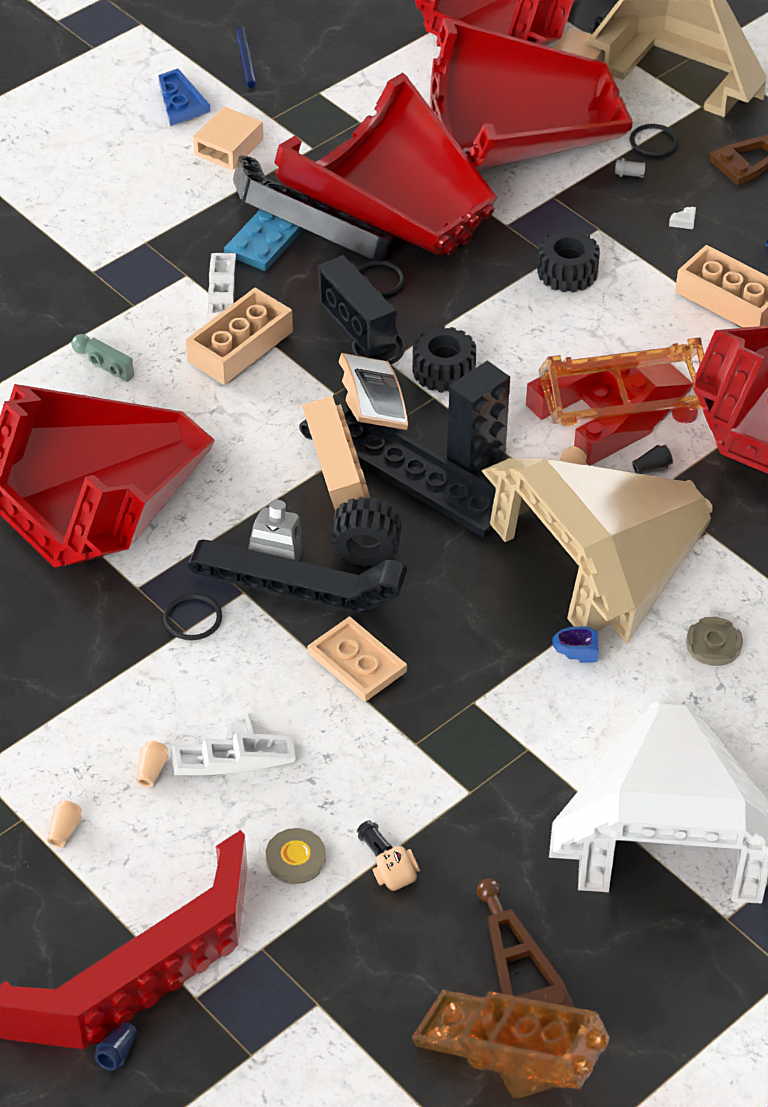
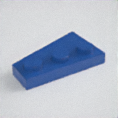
(181, 97)

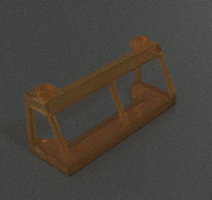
(554, 367)

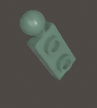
(104, 356)

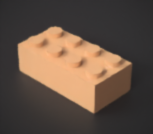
(725, 287)
(239, 336)
(335, 451)

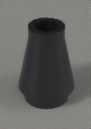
(654, 460)

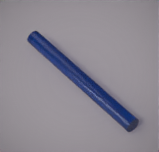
(246, 59)

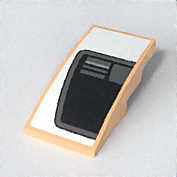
(373, 391)

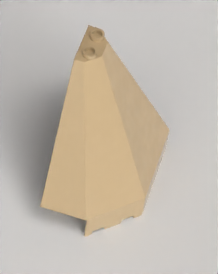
(689, 28)
(615, 524)

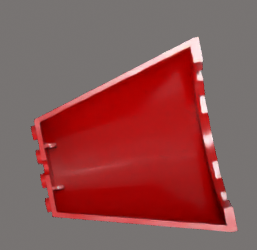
(520, 98)
(397, 174)

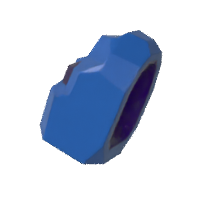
(577, 643)

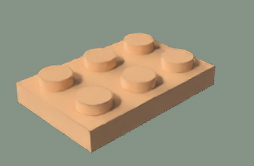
(357, 659)

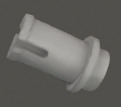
(629, 168)

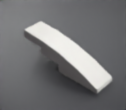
(221, 283)
(238, 755)

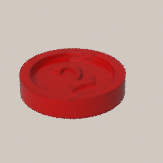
(684, 415)

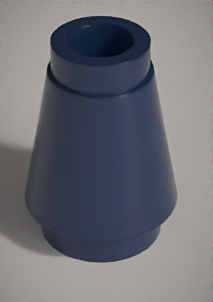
(115, 1047)

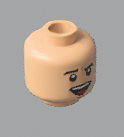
(396, 868)

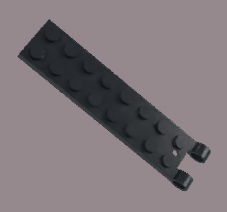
(420, 472)

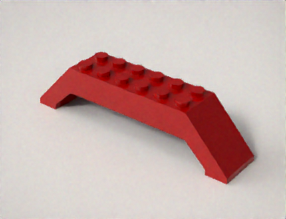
(139, 970)

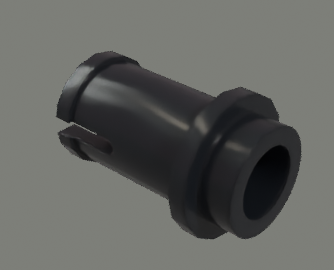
(373, 838)

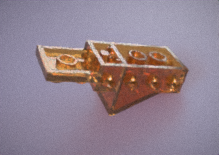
(521, 1038)

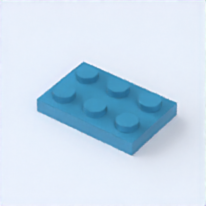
(262, 240)

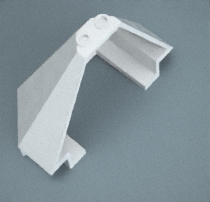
(666, 786)

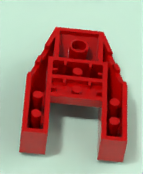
(600, 389)

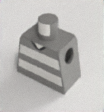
(277, 532)

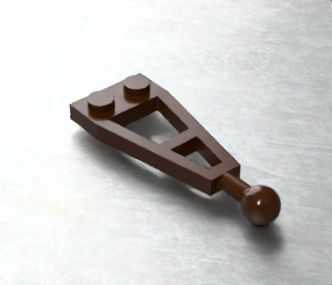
(735, 166)
(488, 891)

